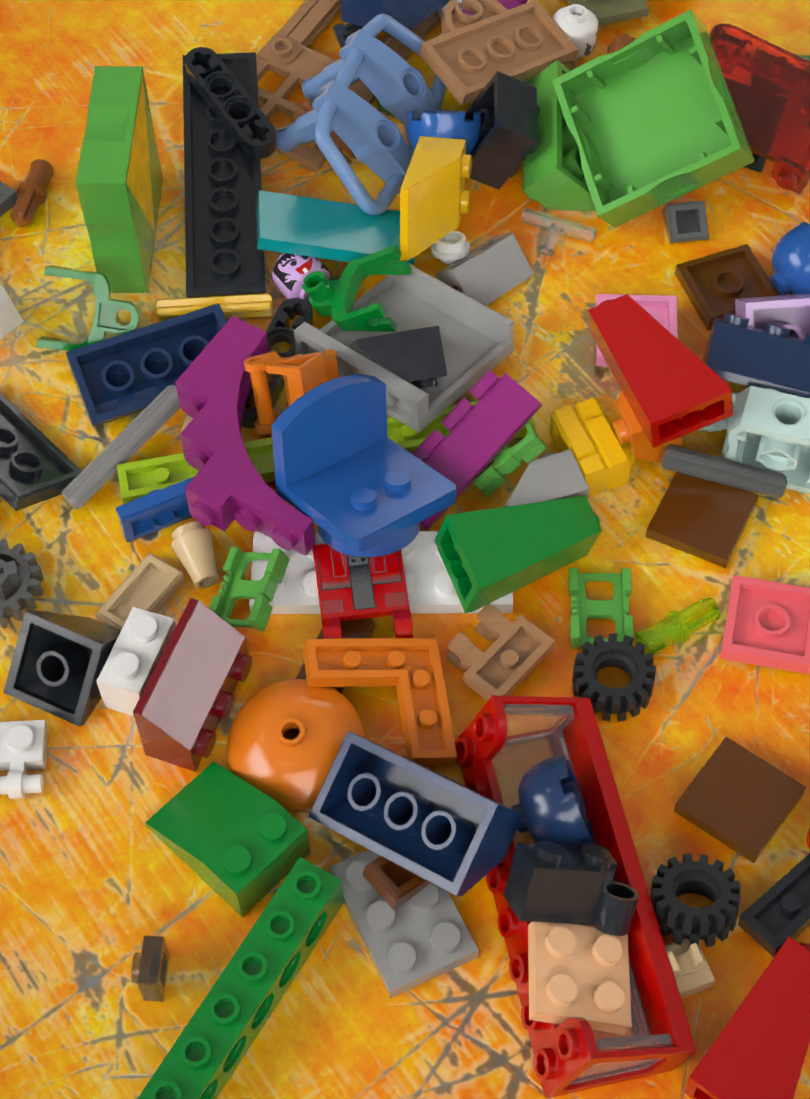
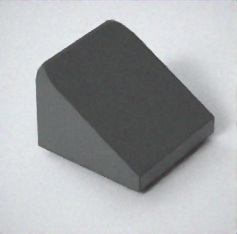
(686, 222)

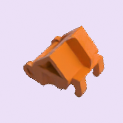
(300, 375)

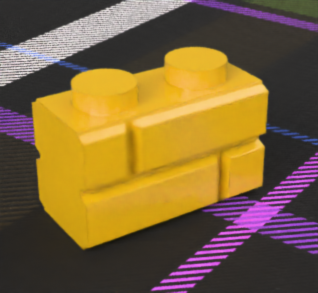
(593, 443)

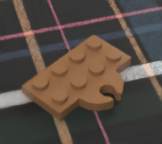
(493, 40)

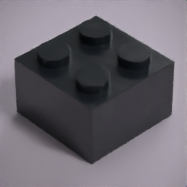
(506, 129)

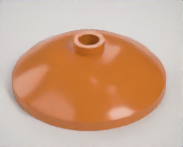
(294, 768)

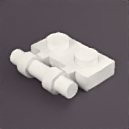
(22, 749)

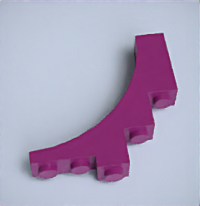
(227, 482)

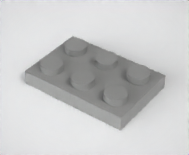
(411, 941)

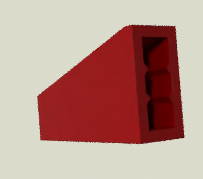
(657, 373)
(766, 1037)

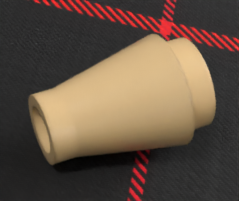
(196, 552)

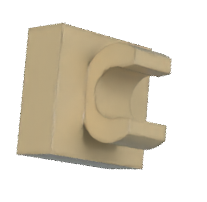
(690, 968)

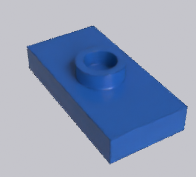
(154, 511)

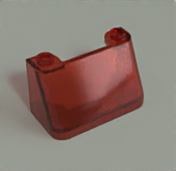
(771, 100)

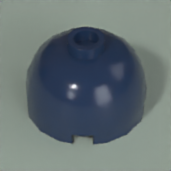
(553, 804)

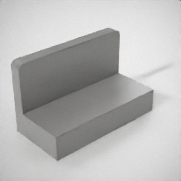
(489, 269)

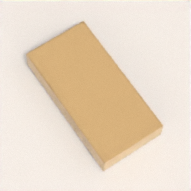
(145, 588)

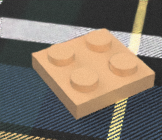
(579, 975)

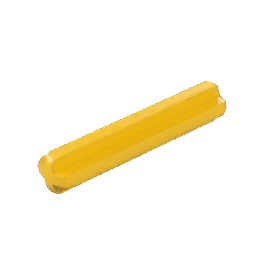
(232, 305)

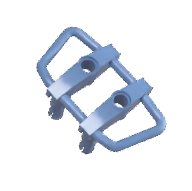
(360, 125)

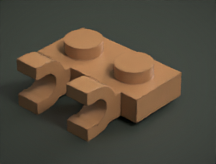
(508, 661)

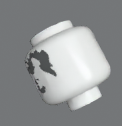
(579, 26)

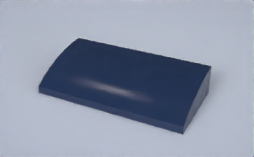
(135, 367)

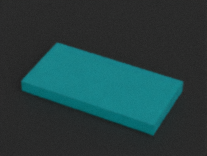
(322, 227)

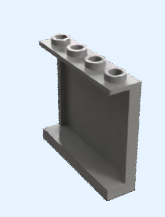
(471, 338)

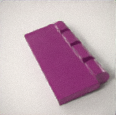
(477, 432)

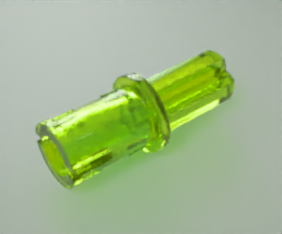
(678, 625)

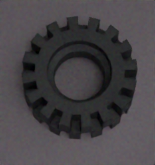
(618, 655)
(700, 879)

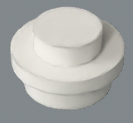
(451, 247)

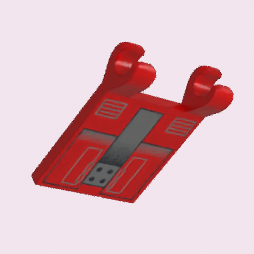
(361, 590)

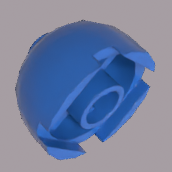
(443, 125)
(792, 261)

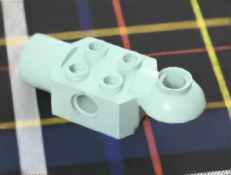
(769, 433)

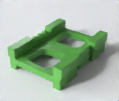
(509, 459)
(237, 588)
(584, 609)

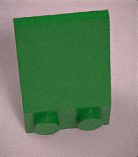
(231, 836)

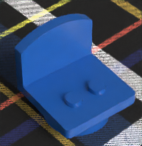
(348, 473)

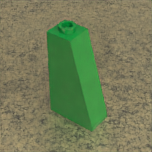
(512, 546)

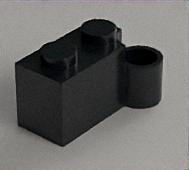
(569, 887)

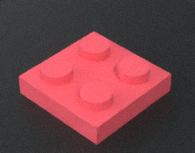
(768, 624)

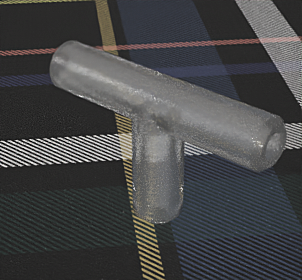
(556, 228)

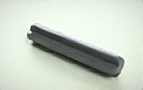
(724, 471)

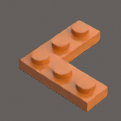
(400, 662)

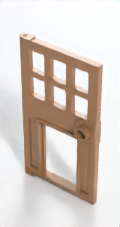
(292, 58)

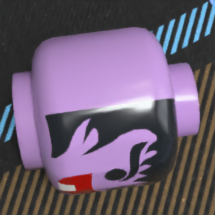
(291, 271)

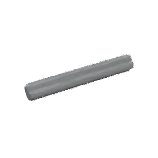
(122, 448)

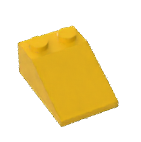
(433, 193)

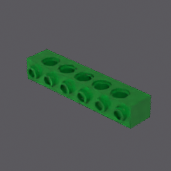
(249, 987)

